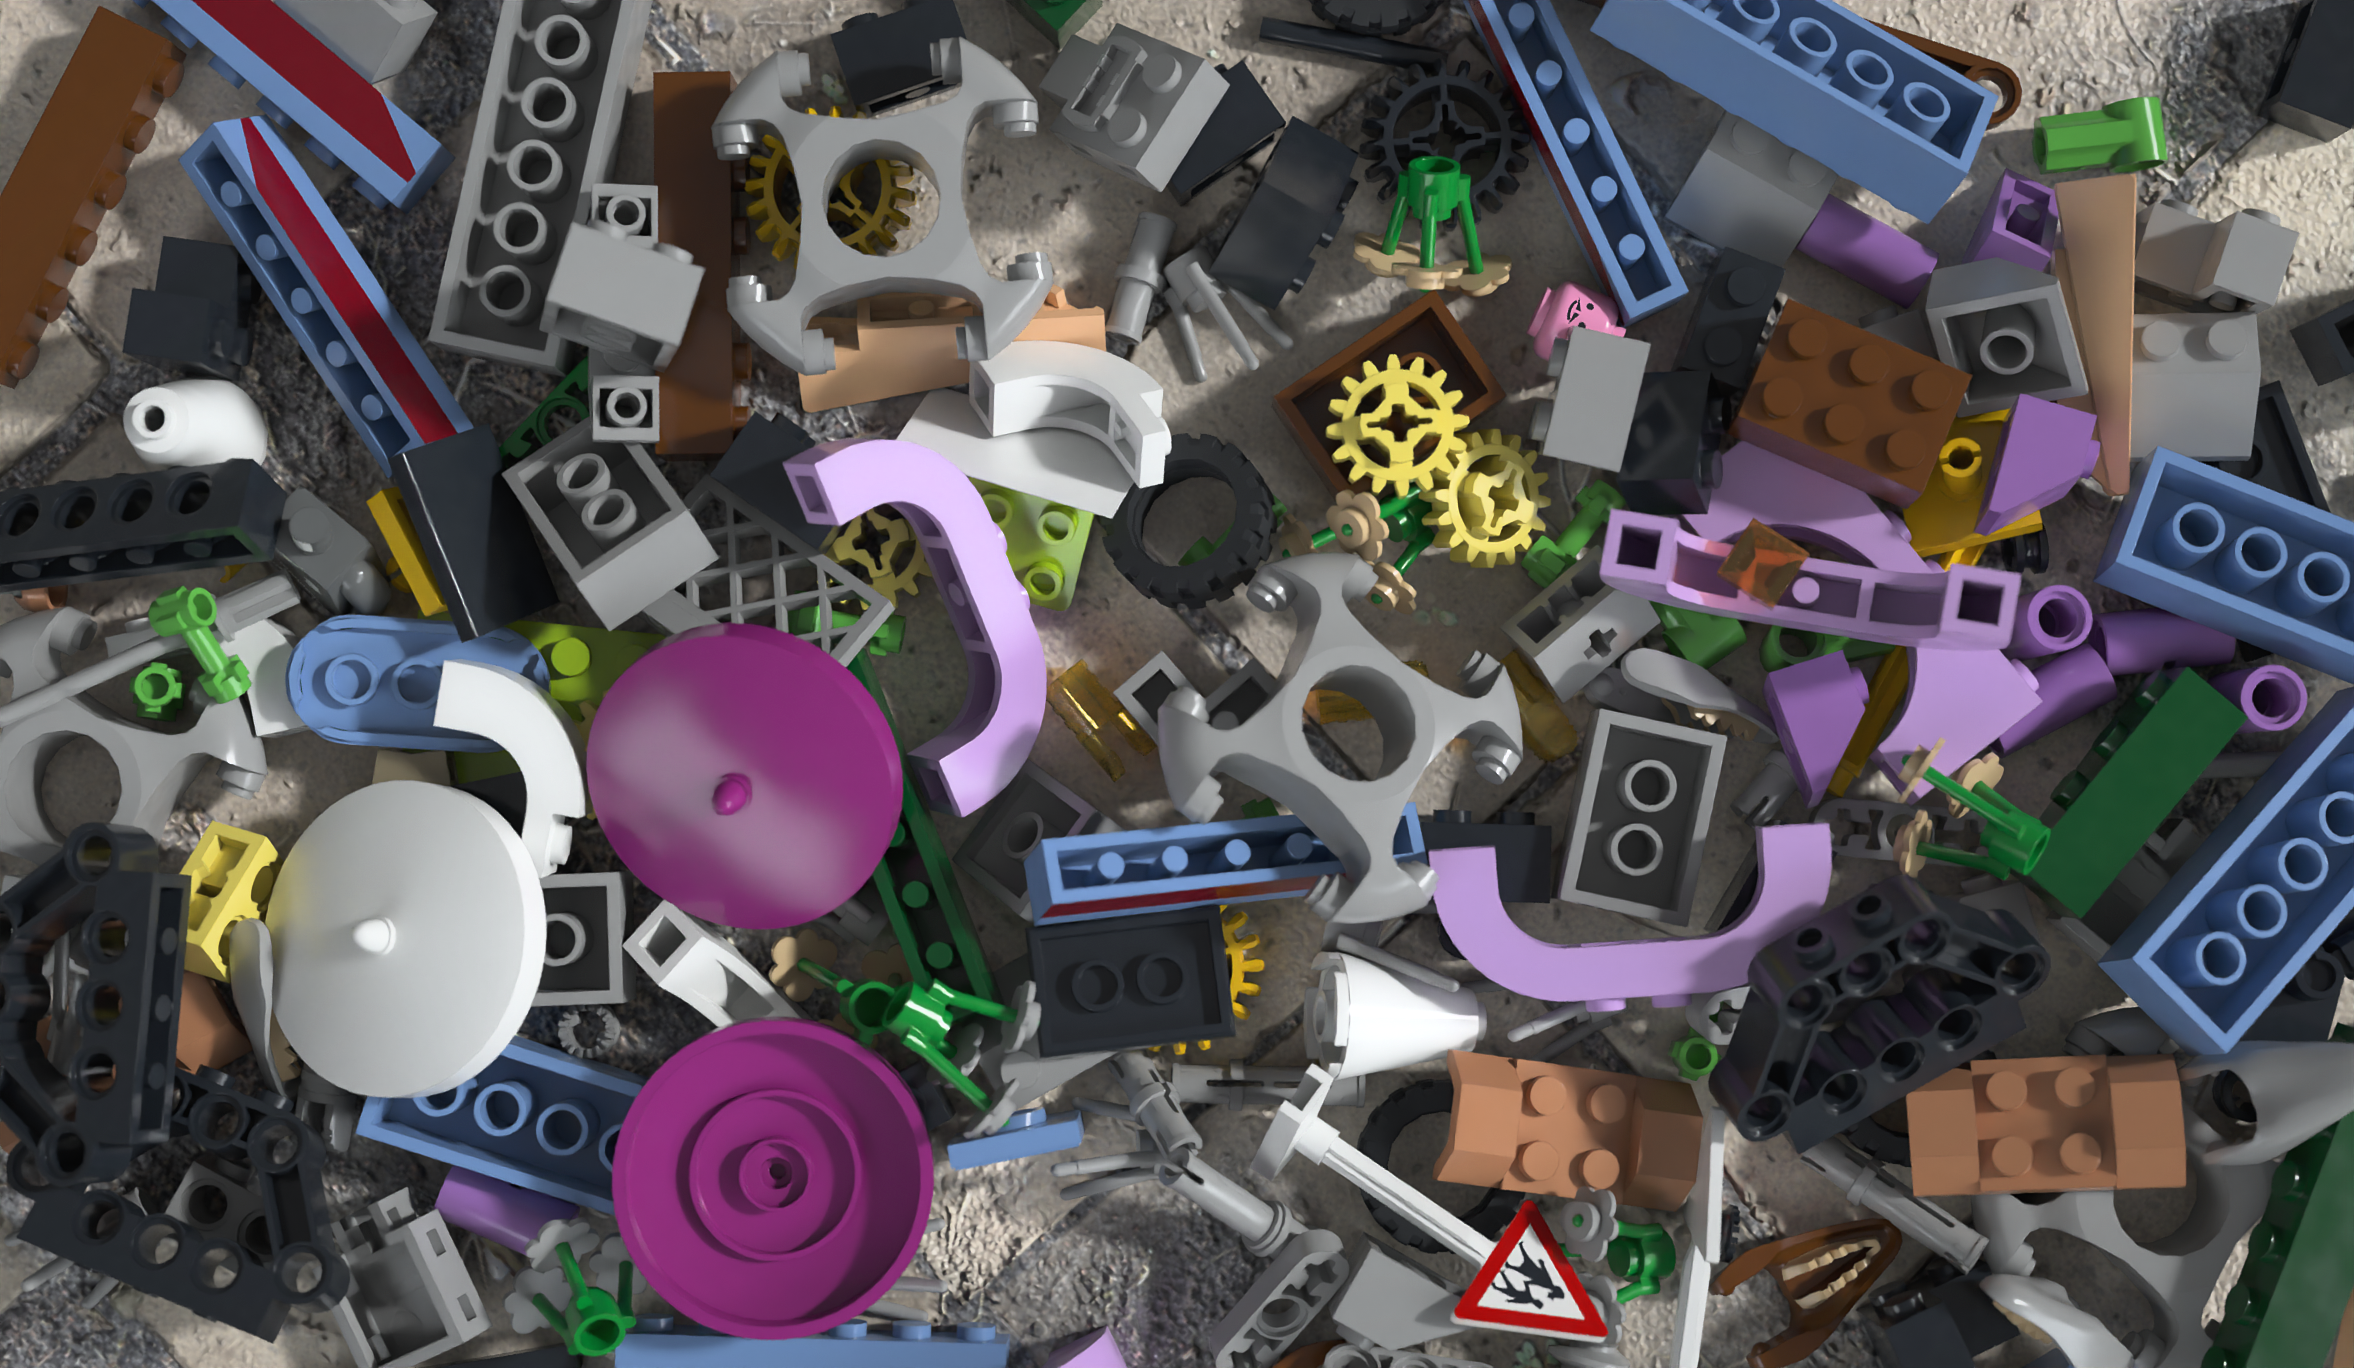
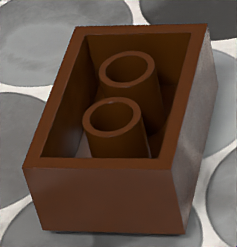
(1420, 330)
(1849, 404)

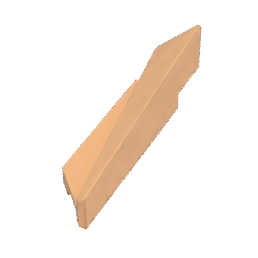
(2098, 292)
(910, 345)

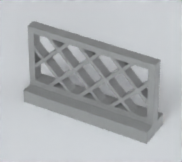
(676, 613)

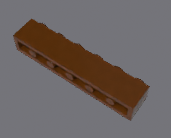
(75, 174)
(701, 216)

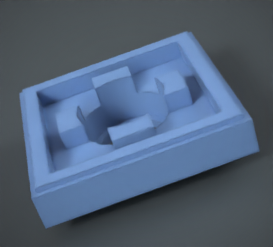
(1026, 1135)

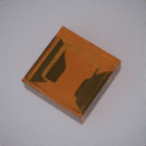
(1762, 564)

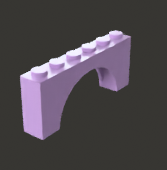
(1949, 693)

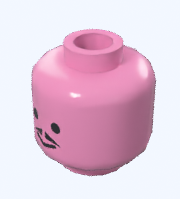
(1568, 307)

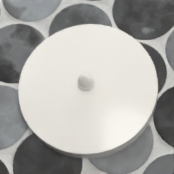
(405, 939)

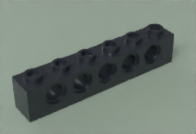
(138, 524)

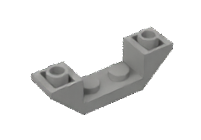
(619, 391)

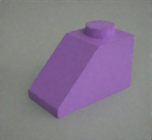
(2016, 223)
(2036, 460)
(1815, 717)

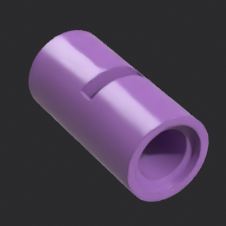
(1868, 251)
(2048, 623)
(2152, 637)
(2069, 689)
(2267, 695)
(498, 1208)

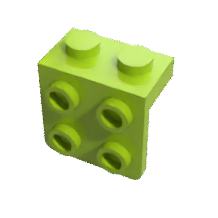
(1042, 541)

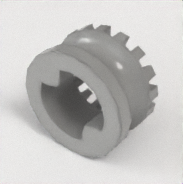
(605, 1040)

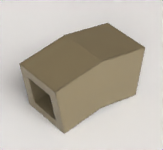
(428, 767)

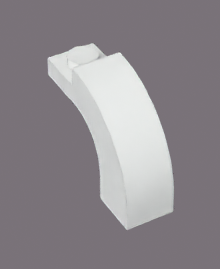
(1076, 390)
(265, 653)
(539, 738)
(705, 969)

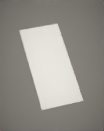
(1037, 461)

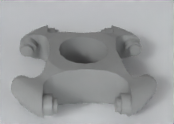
(827, 150)
(1273, 756)
(151, 763)
(2170, 1272)

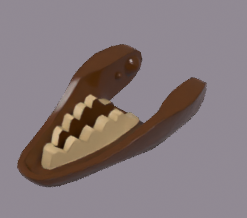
(1820, 1278)

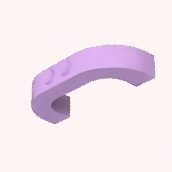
(982, 596)
(1944, 611)
(1788, 894)

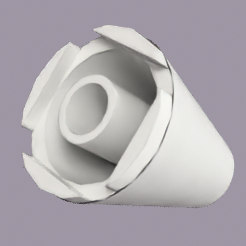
(194, 424)
(1382, 1019)

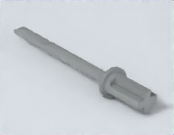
(234, 613)

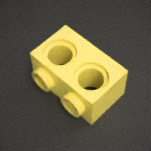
(230, 882)

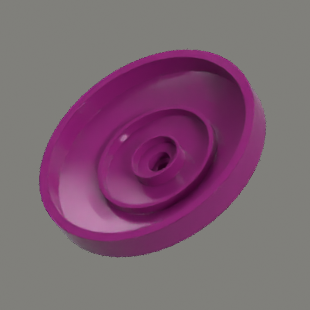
(744, 776)
(773, 1178)

